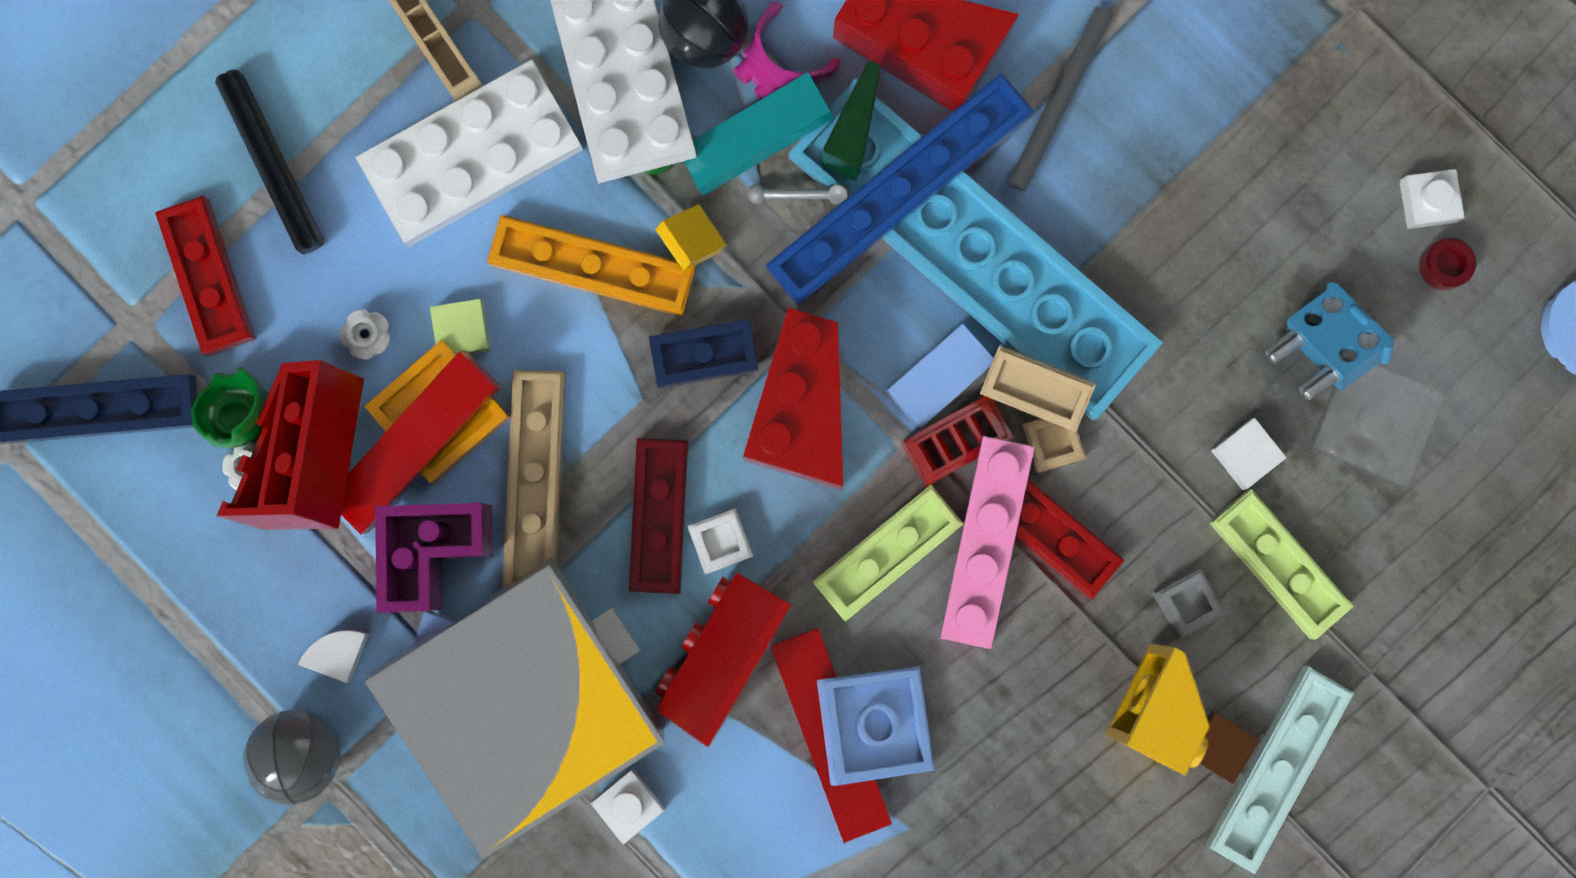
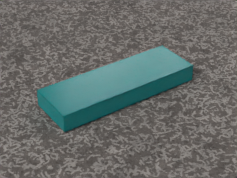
(757, 133)

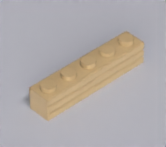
(437, 47)

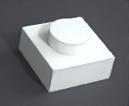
(1431, 199)
(628, 806)

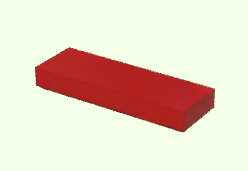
(205, 276)
(1065, 543)

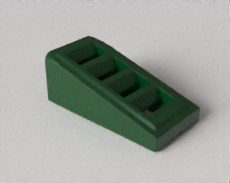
(848, 139)

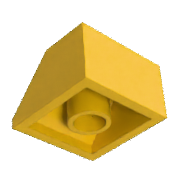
(1163, 711)

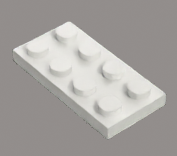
(623, 85)
(469, 153)

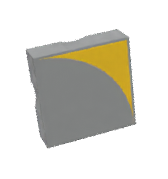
(516, 708)

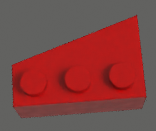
(927, 43)
(800, 404)
(302, 452)

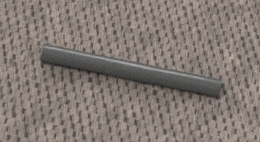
(1060, 98)

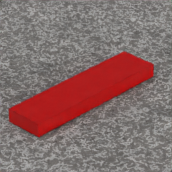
(416, 439)
(801, 662)

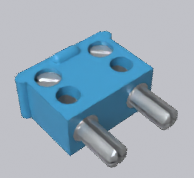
(1336, 339)

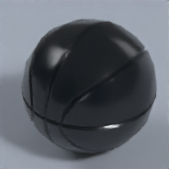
(703, 30)

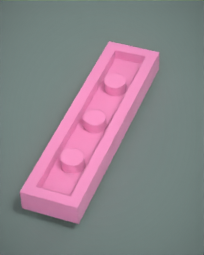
(987, 542)

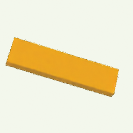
(591, 265)

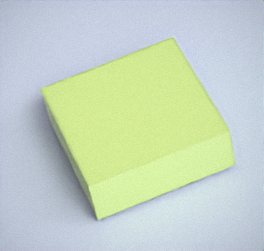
(461, 326)

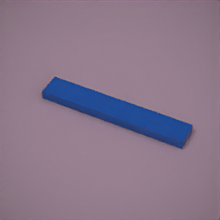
(899, 189)

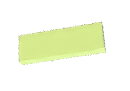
(887, 553)
(1281, 564)

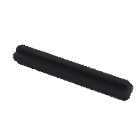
(269, 161)

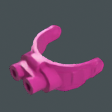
(763, 72)

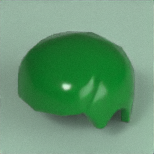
(229, 409)

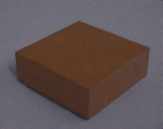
(1227, 747)

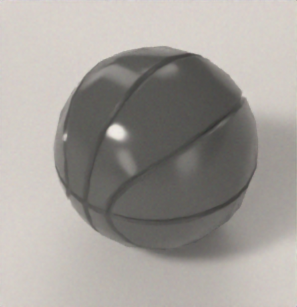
(291, 757)

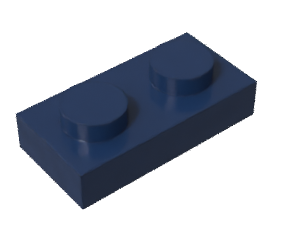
(703, 353)

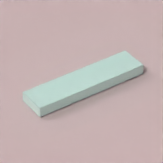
(1279, 769)

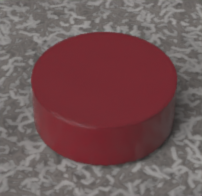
(1447, 264)

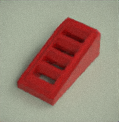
(921, 460)

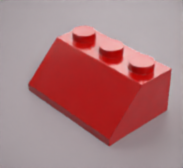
(720, 657)

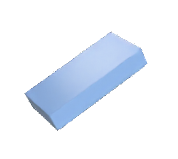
(940, 376)

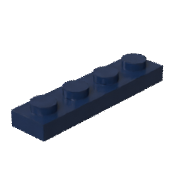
(97, 409)

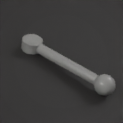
(836, 193)

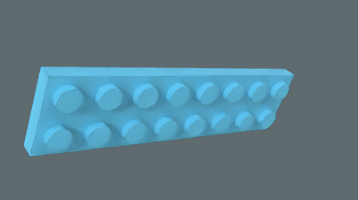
(997, 267)

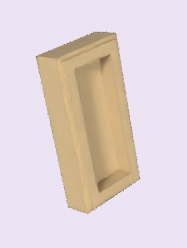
(1038, 388)

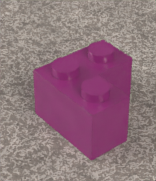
(412, 545)

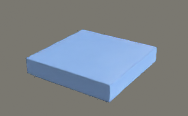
(875, 725)

